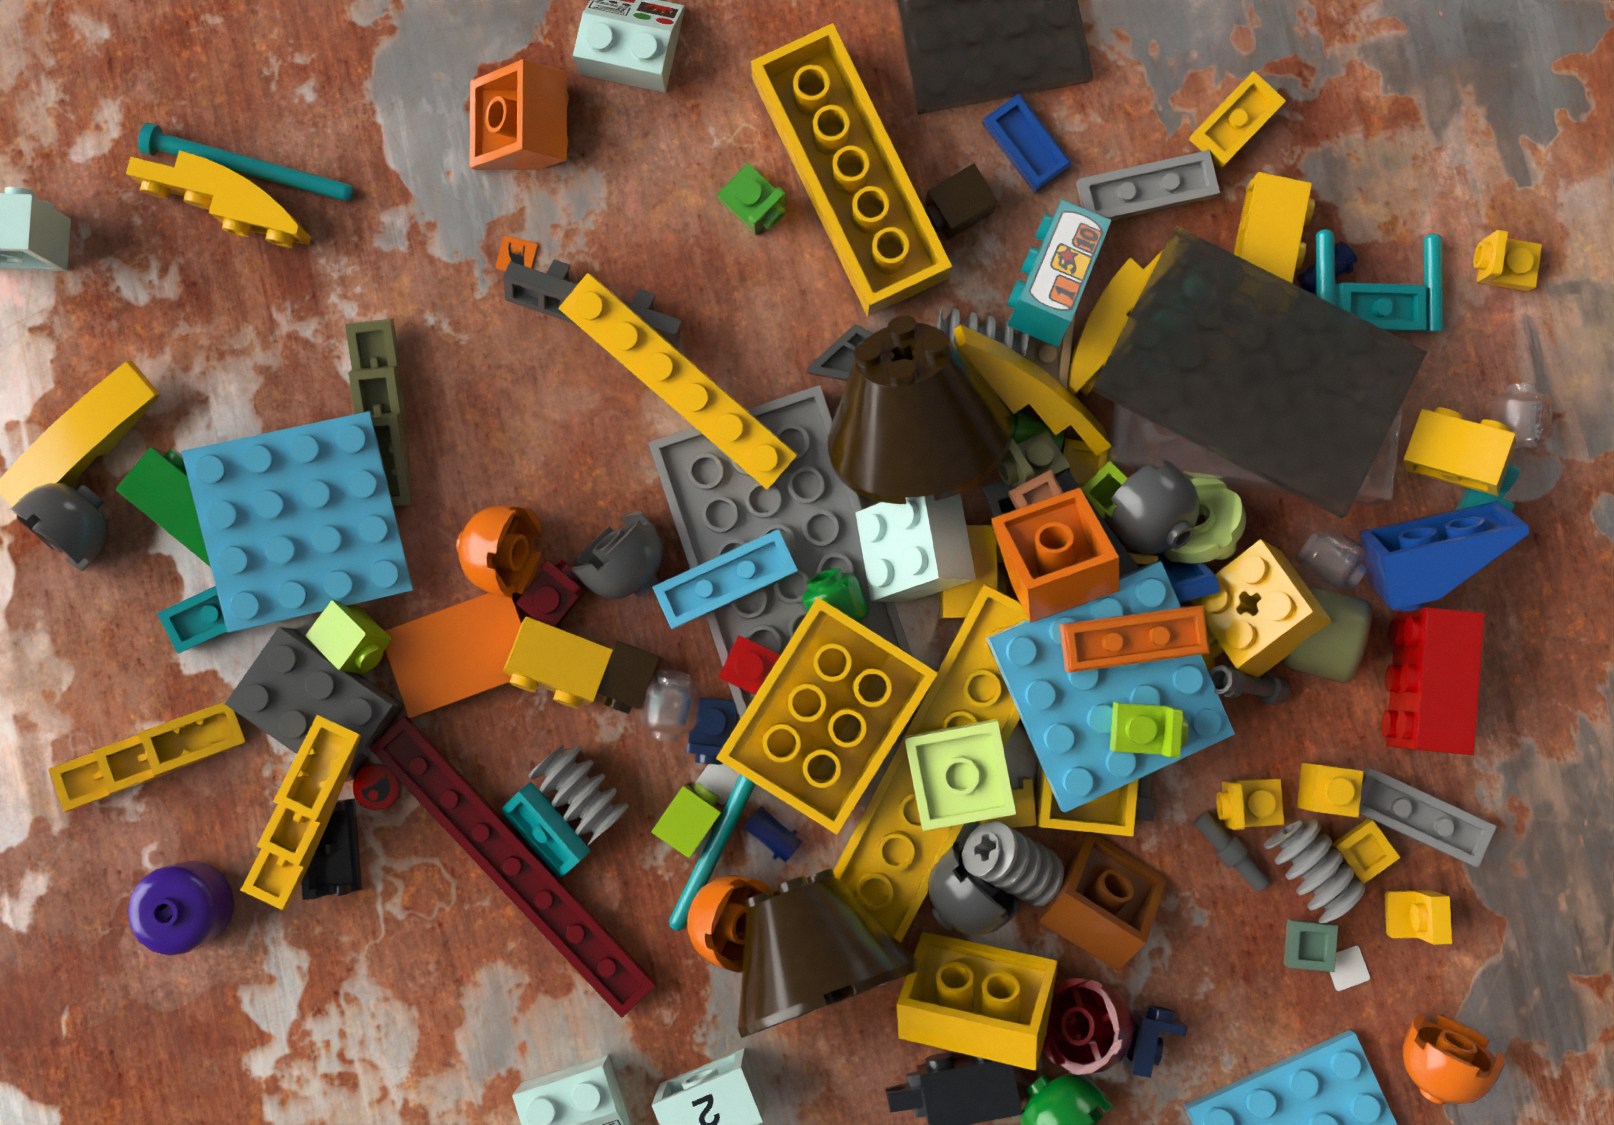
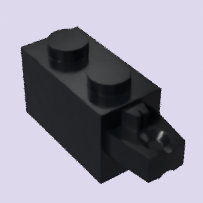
(958, 1091)

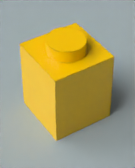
(1330, 789)

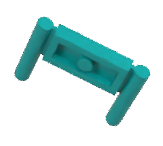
(1386, 305)

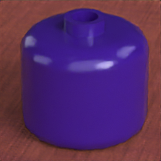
(180, 907)

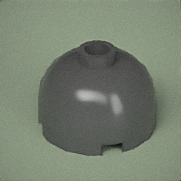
(1155, 510)
(65, 520)
(622, 559)
(967, 900)

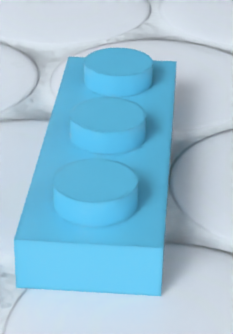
(725, 579)

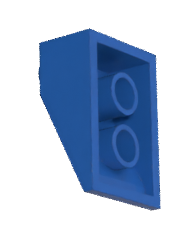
(1436, 553)

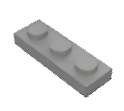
(1150, 186)
(1424, 818)

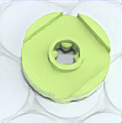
(1222, 527)

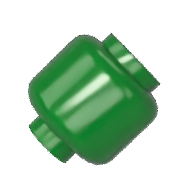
(839, 591)

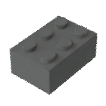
(297, 682)

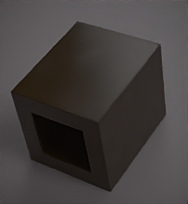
(959, 202)
(628, 677)

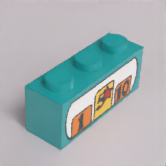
(1057, 272)

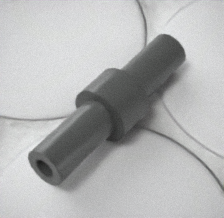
(1231, 851)

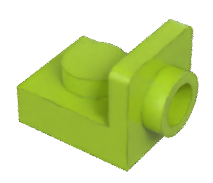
(1148, 729)

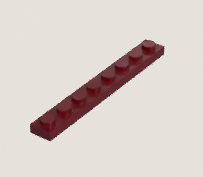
(513, 866)

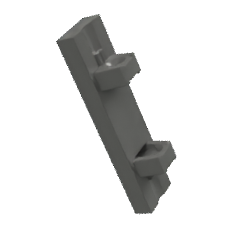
(548, 291)

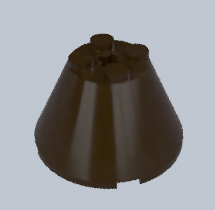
(916, 418)
(812, 951)

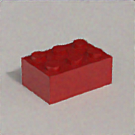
(1433, 680)

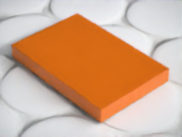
(453, 652)

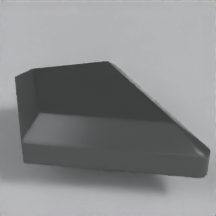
(839, 357)

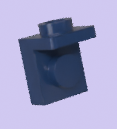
(714, 726)
(1146, 1045)

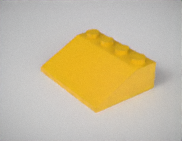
(827, 715)

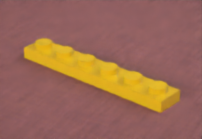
(678, 381)

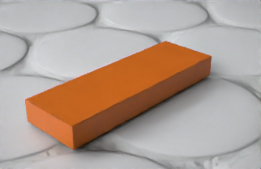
(1134, 638)

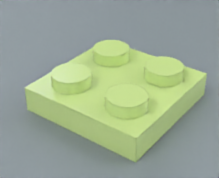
(960, 774)

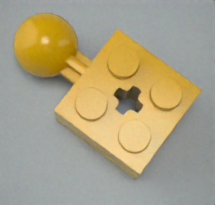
(1286, 614)

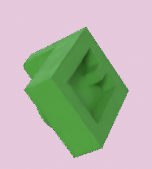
(753, 200)

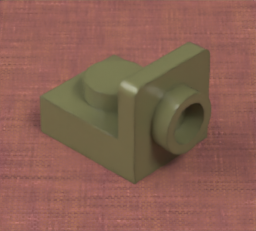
(1032, 459)

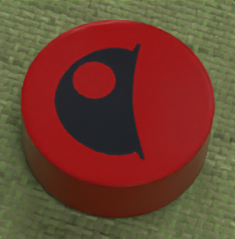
(376, 787)

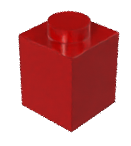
(748, 665)

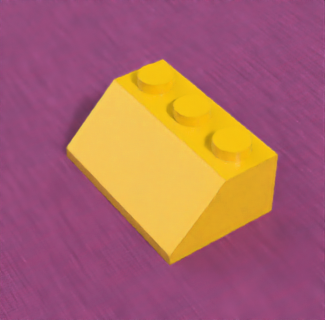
(977, 1000)

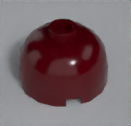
(1088, 1026)

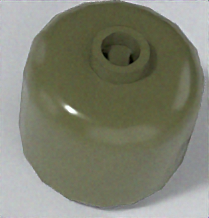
(1339, 647)

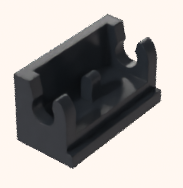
(337, 858)

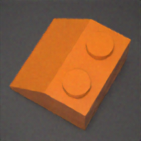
(519, 118)
(1057, 554)

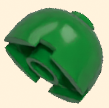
(1064, 1101)

